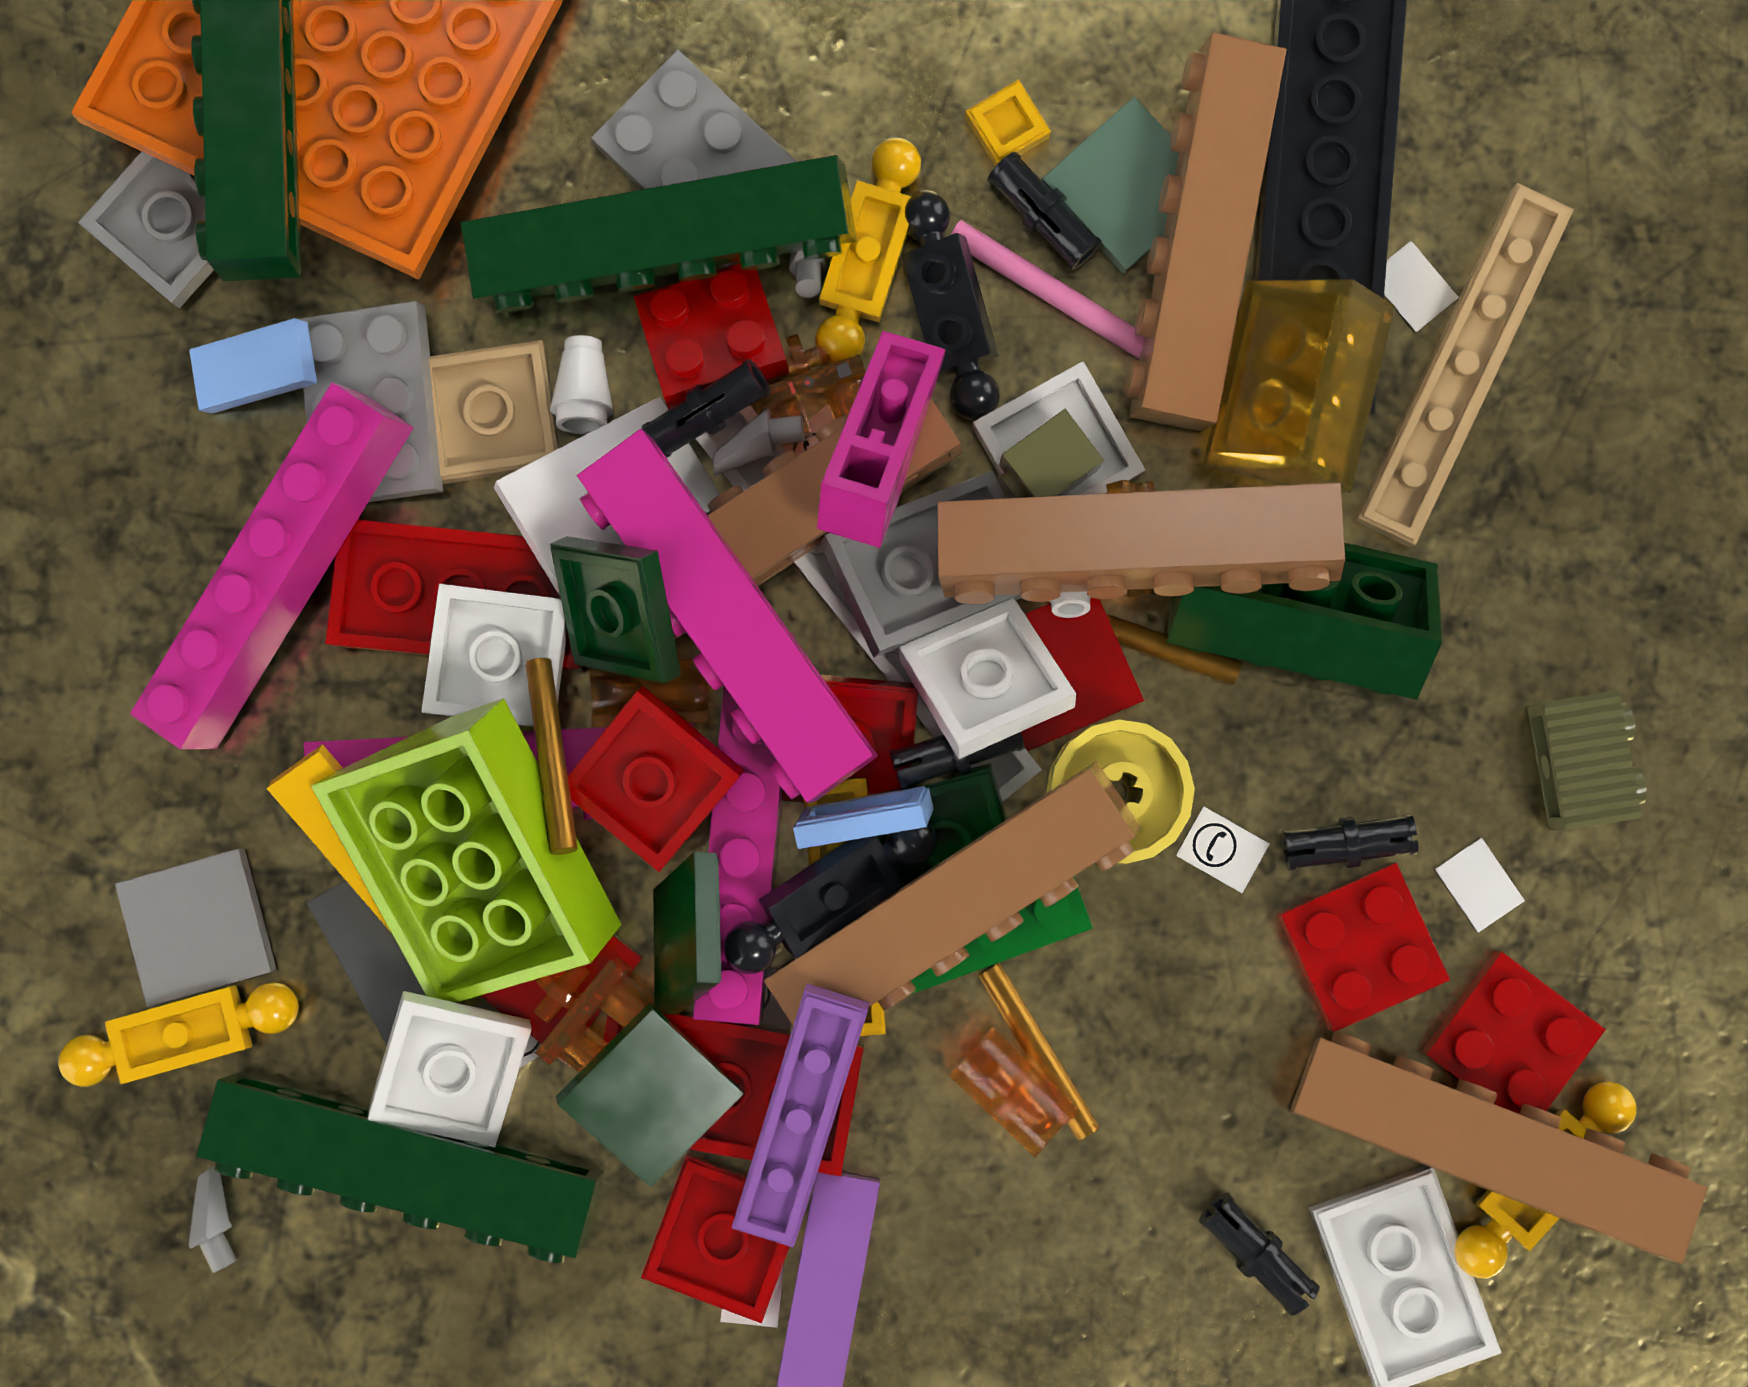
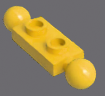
(865, 270)
(178, 1034)
(1483, 1249)

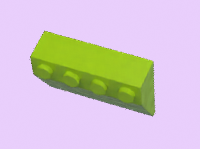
(463, 858)

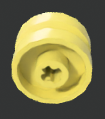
(1149, 768)

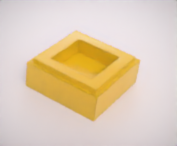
(1007, 123)

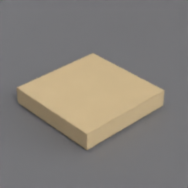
(492, 410)

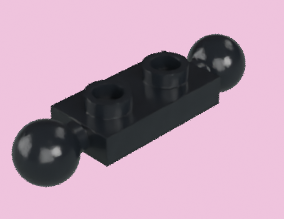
(950, 304)
(826, 897)

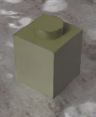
(1049, 460)

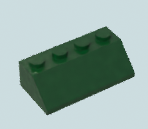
(1364, 631)

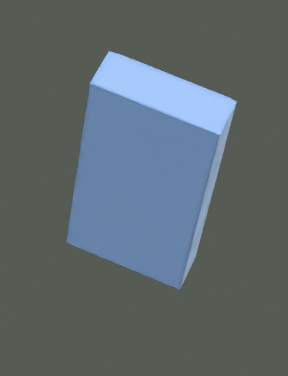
(253, 366)
(863, 817)

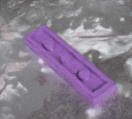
(800, 1114)
(828, 1281)

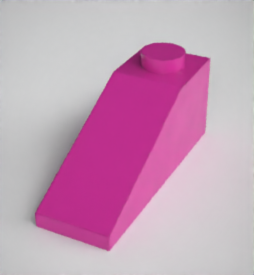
(879, 440)

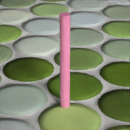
(1051, 290)

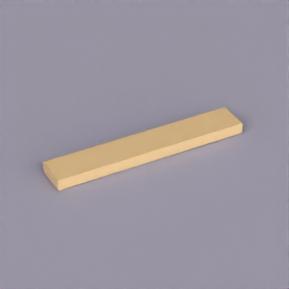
(1463, 365)

